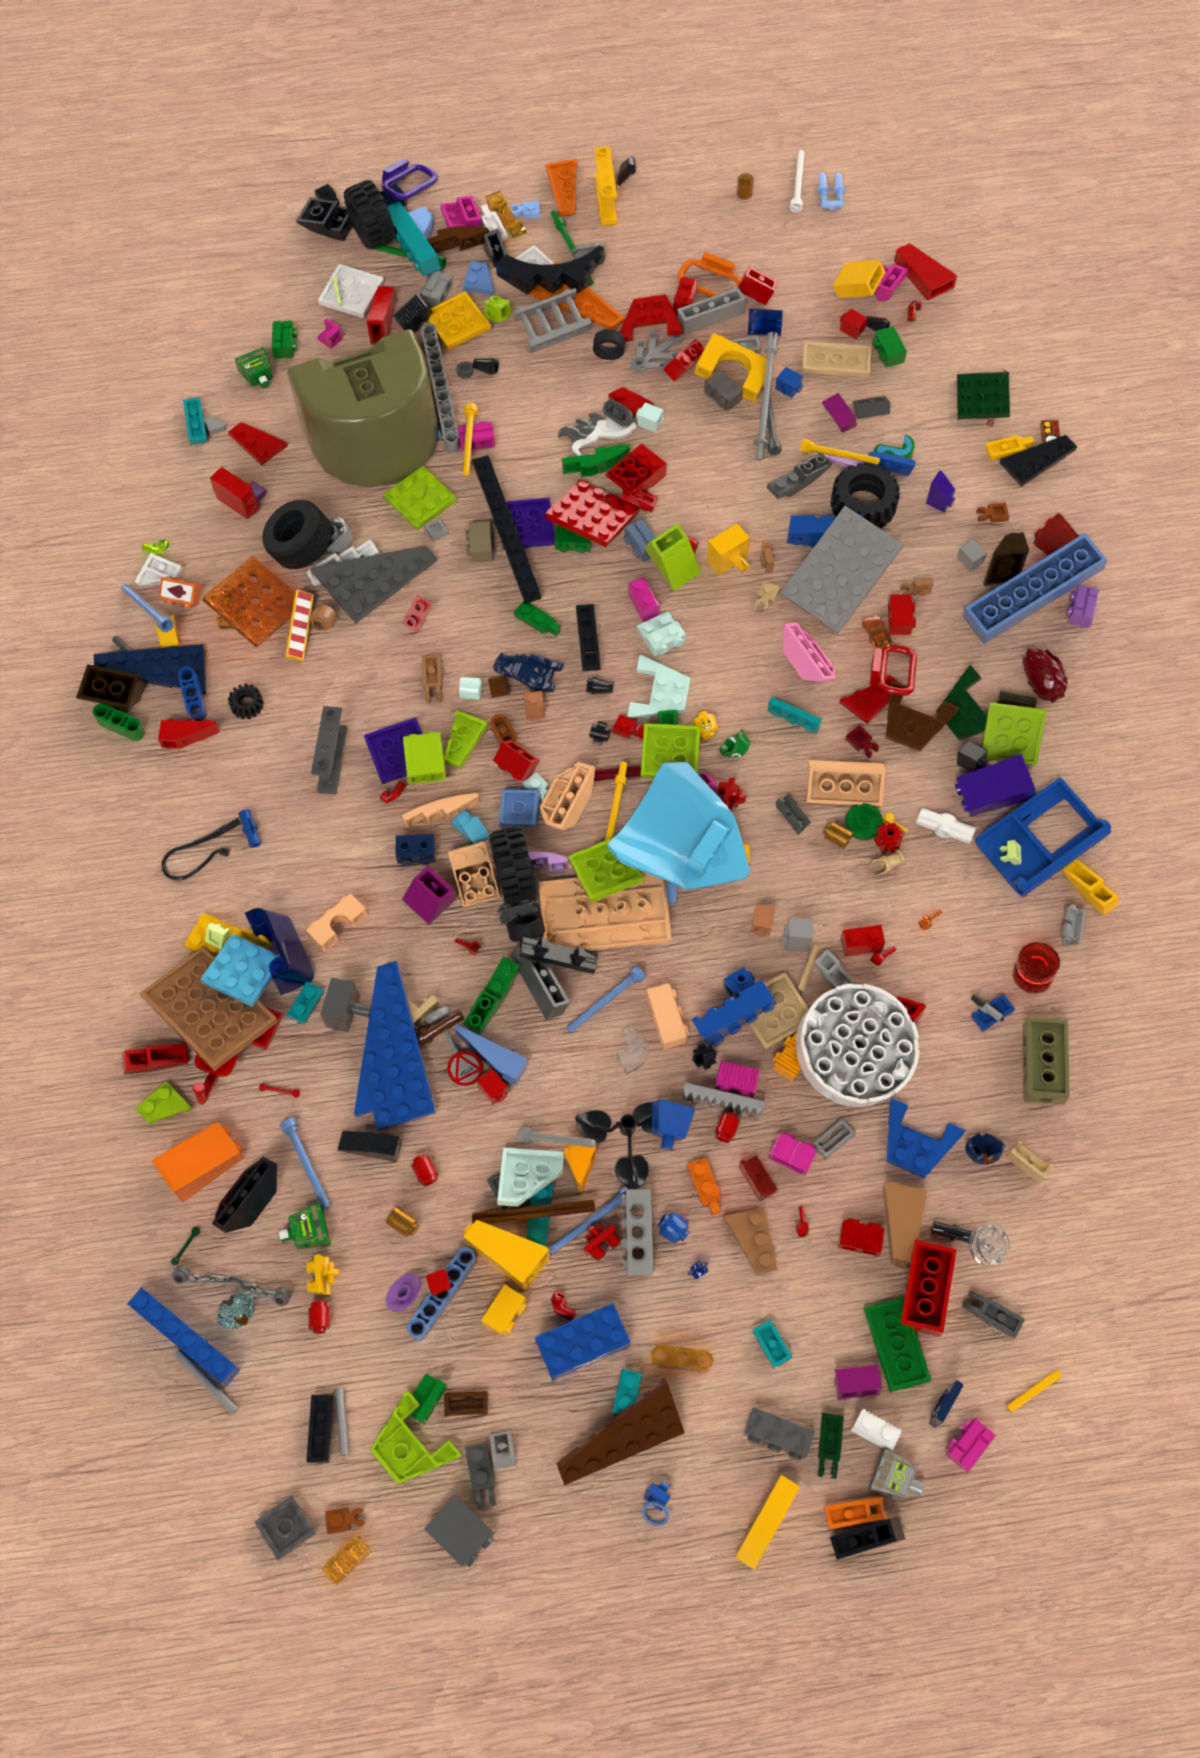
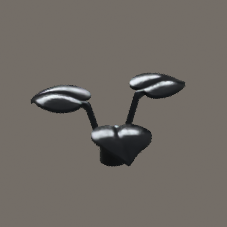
(595, 1126)

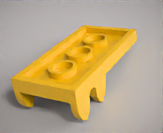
(197, 936)

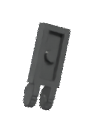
(995, 1315)
(480, 1472)

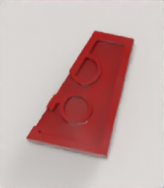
(256, 442)
(868, 702)

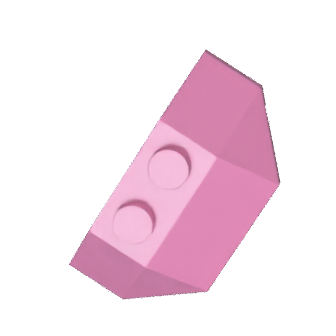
(806, 655)

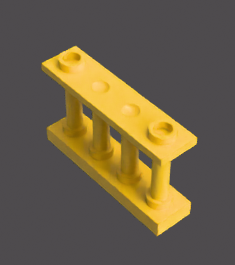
(605, 186)

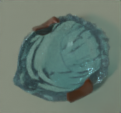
(236, 1311)

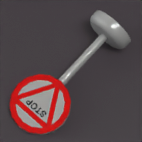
(464, 1066)

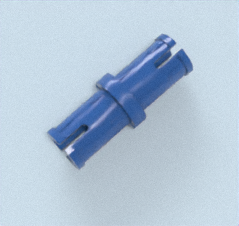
(249, 828)

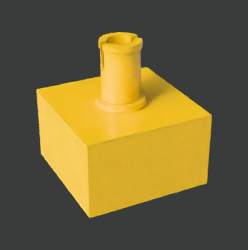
(729, 550)

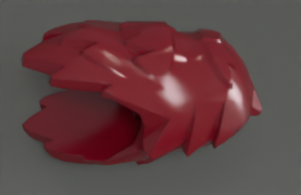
(1045, 674)

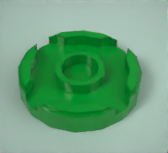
(863, 821)

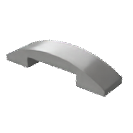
(831, 970)

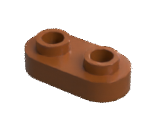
(504, 732)

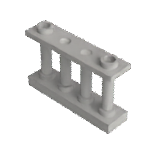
(552, 337)

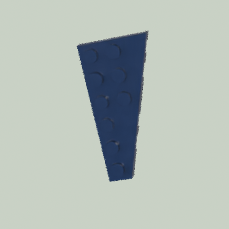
(158, 665)

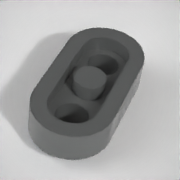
(619, 412)

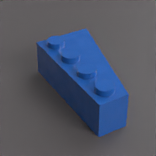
(735, 1013)

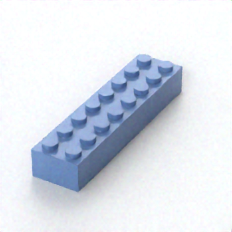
(1034, 588)

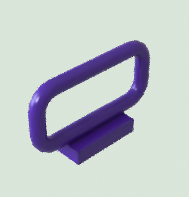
(400, 170)

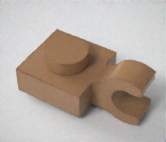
(919, 587)

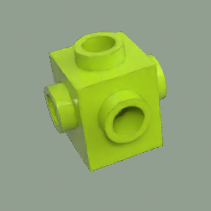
(497, 309)

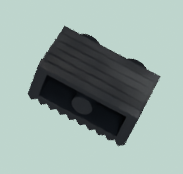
(413, 313)

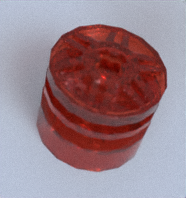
(1037, 958)

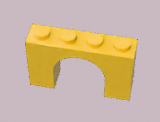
(720, 350)

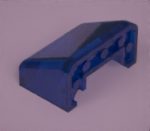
(293, 966)

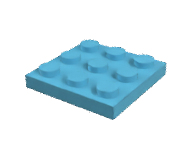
(240, 970)

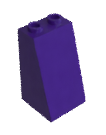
(996, 786)

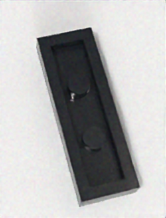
(320, 1429)

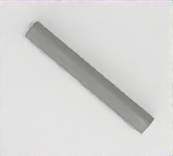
(341, 1420)

